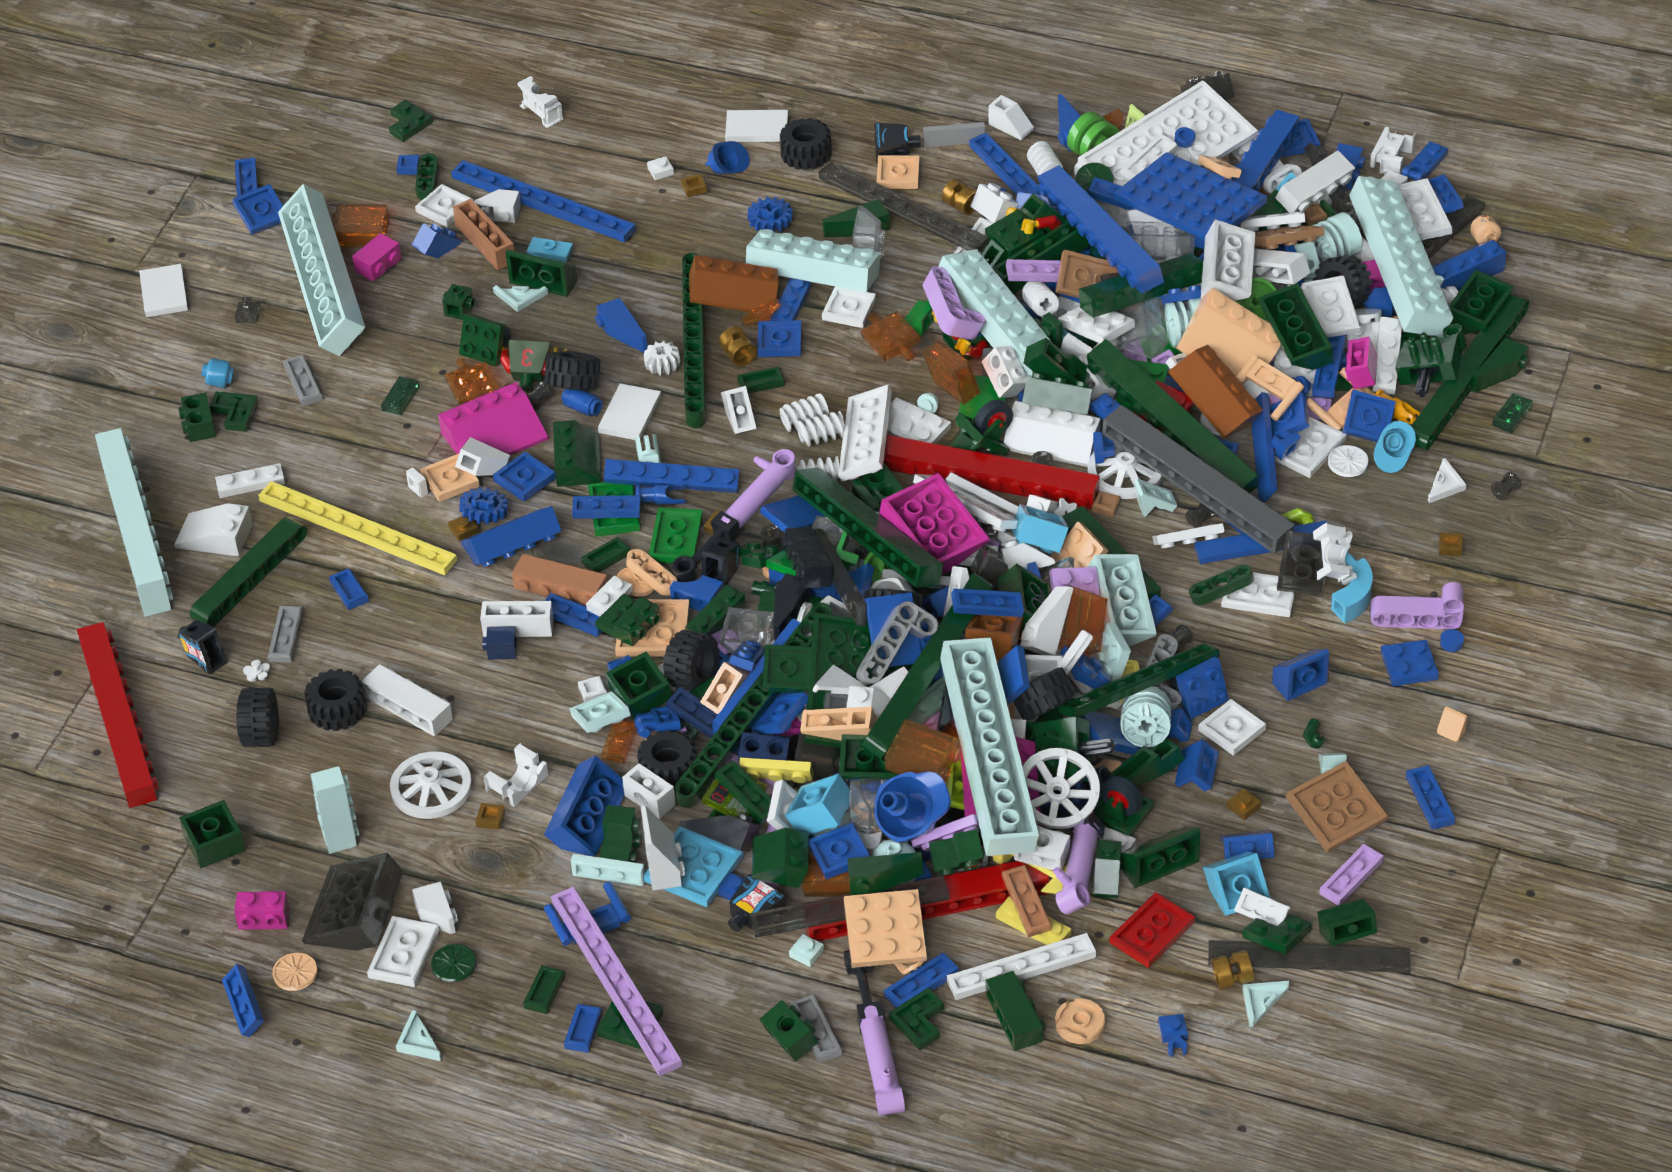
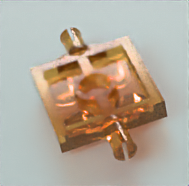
(890, 336)
(470, 381)

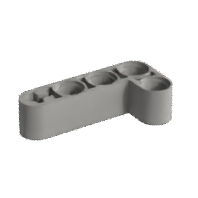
(891, 645)
(1165, 648)

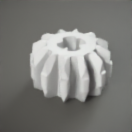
(662, 358)

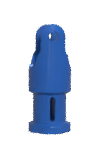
(658, 494)

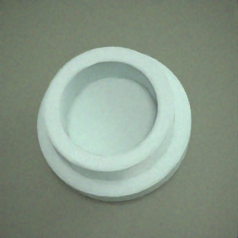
(928, 402)

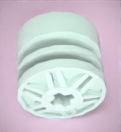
(1339, 238)
(1178, 318)
(1146, 706)

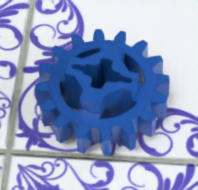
(770, 214)
(483, 505)

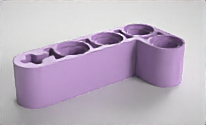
(948, 308)
(1420, 611)

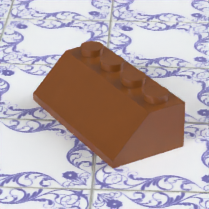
(731, 284)
(1216, 391)

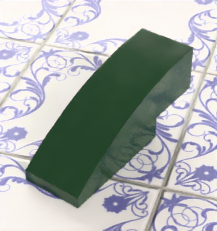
(1150, 763)

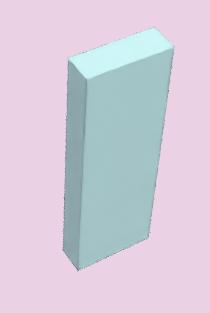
(607, 869)

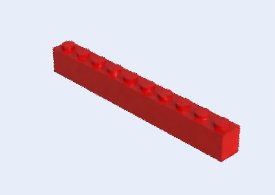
(991, 471)
(117, 716)
(966, 892)

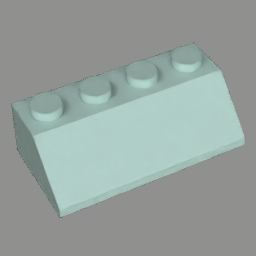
(1128, 603)

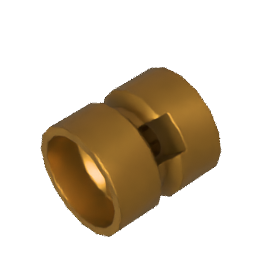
(959, 196)
(738, 346)
(1224, 973)

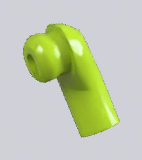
(1299, 515)

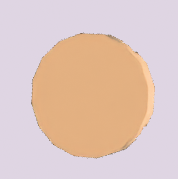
(1080, 1021)

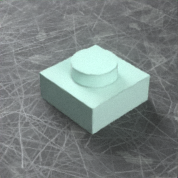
(806, 950)

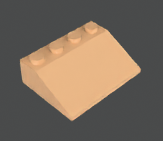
(1229, 331)

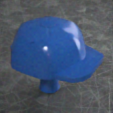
(911, 805)

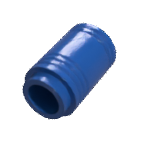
(582, 402)

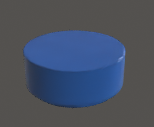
(1184, 137)
(1451, 640)

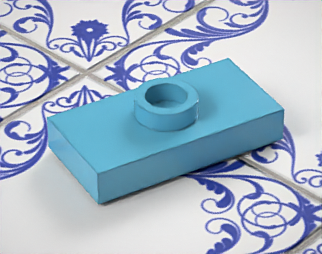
(550, 249)

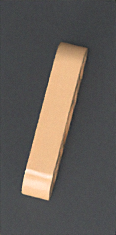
(640, 562)

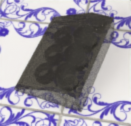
(354, 903)

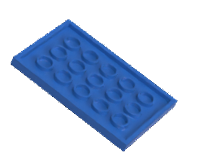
(1188, 196)

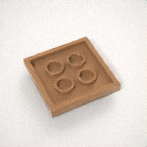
(1286, 235)
(1336, 806)

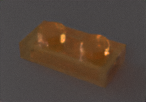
(618, 742)

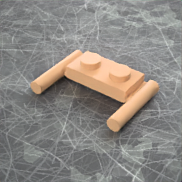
(1271, 381)
(1336, 414)

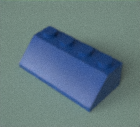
(1457, 269)
(511, 536)
(580, 813)

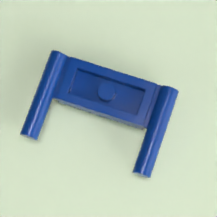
(606, 917)

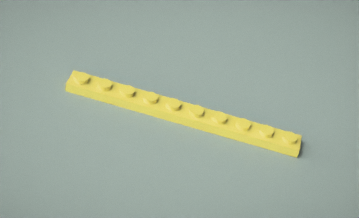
(358, 528)

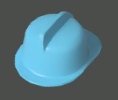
(1394, 446)

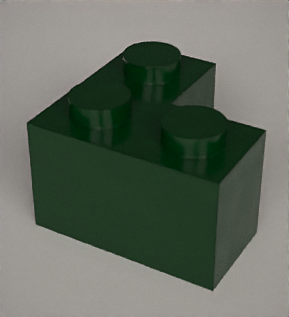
(621, 834)
(956, 853)

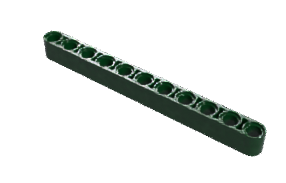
(693, 352)
(1454, 392)
(919, 676)
(734, 730)

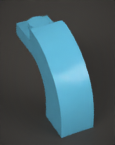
(1355, 597)

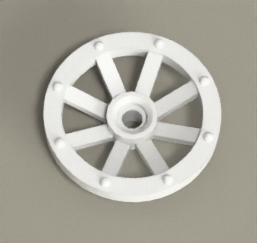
(1124, 466)
(430, 782)
(1063, 786)

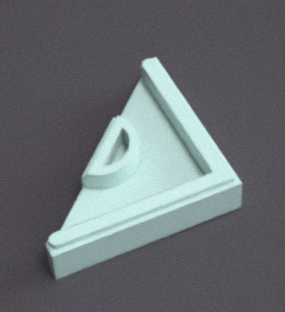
(520, 296)
(1261, 997)
(417, 1040)

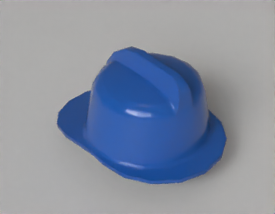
(728, 158)

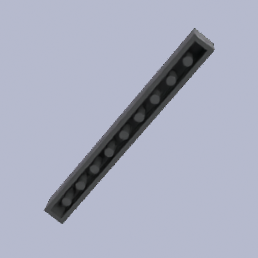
(1197, 478)

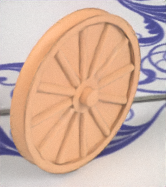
(640, 587)
(295, 971)

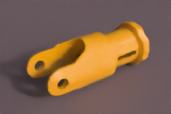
(1401, 410)

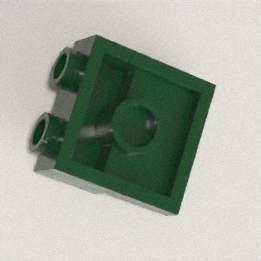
(629, 619)

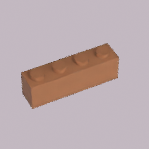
(482, 233)
(549, 577)

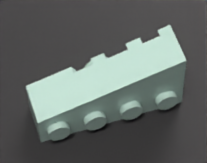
(334, 810)

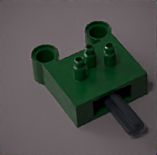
(1429, 360)
(1067, 734)

